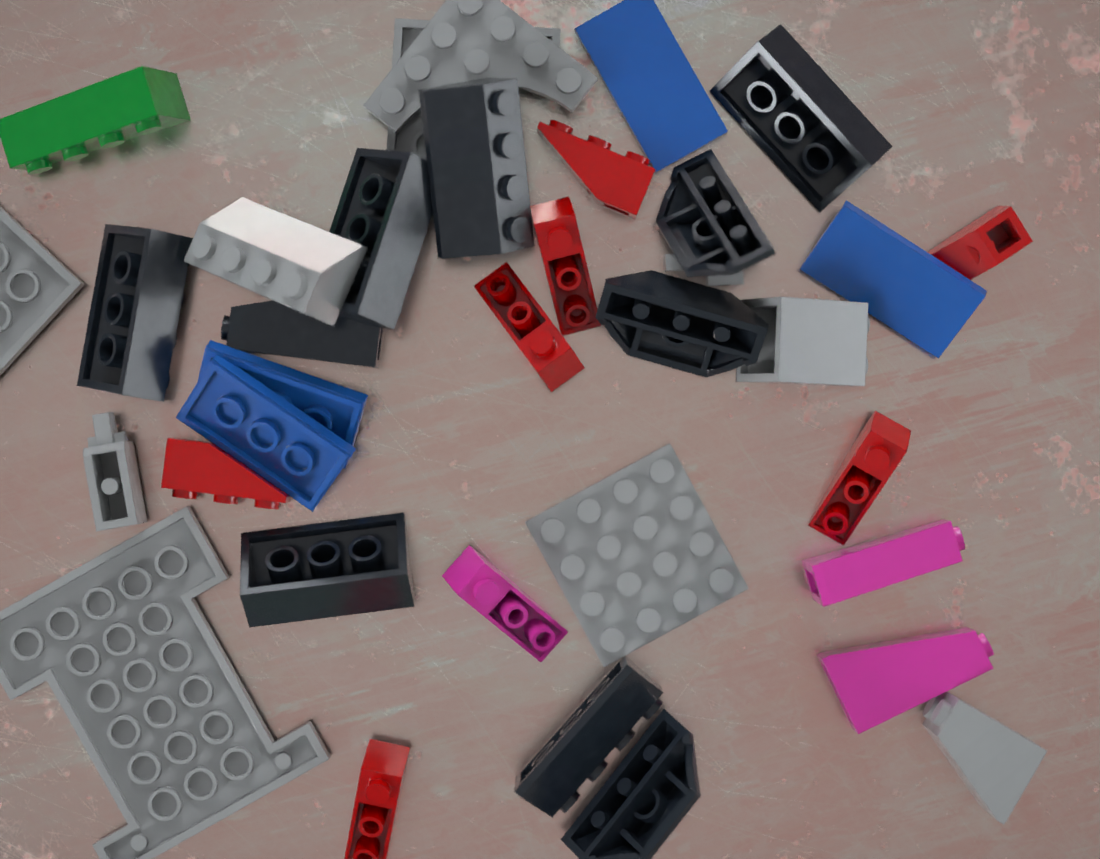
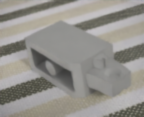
(113, 476)

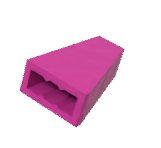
(883, 561)
(901, 673)

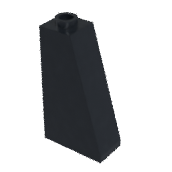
(286, 332)

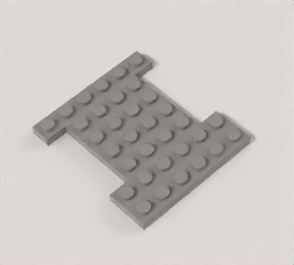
(151, 688)

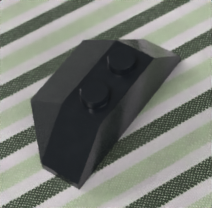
(709, 221)
(680, 323)
(641, 797)

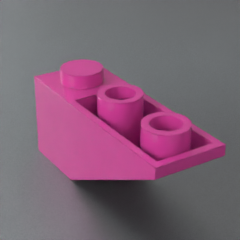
(504, 603)

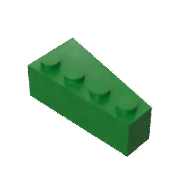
(93, 119)

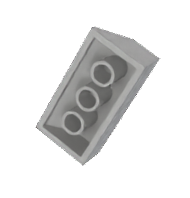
(278, 257)

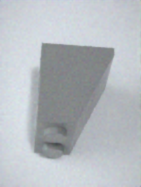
(810, 342)
(984, 753)

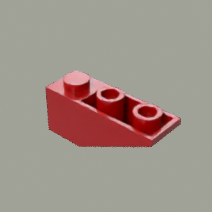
(607, 176)
(984, 242)
(565, 265)
(529, 327)
(205, 468)
(861, 477)
(376, 800)

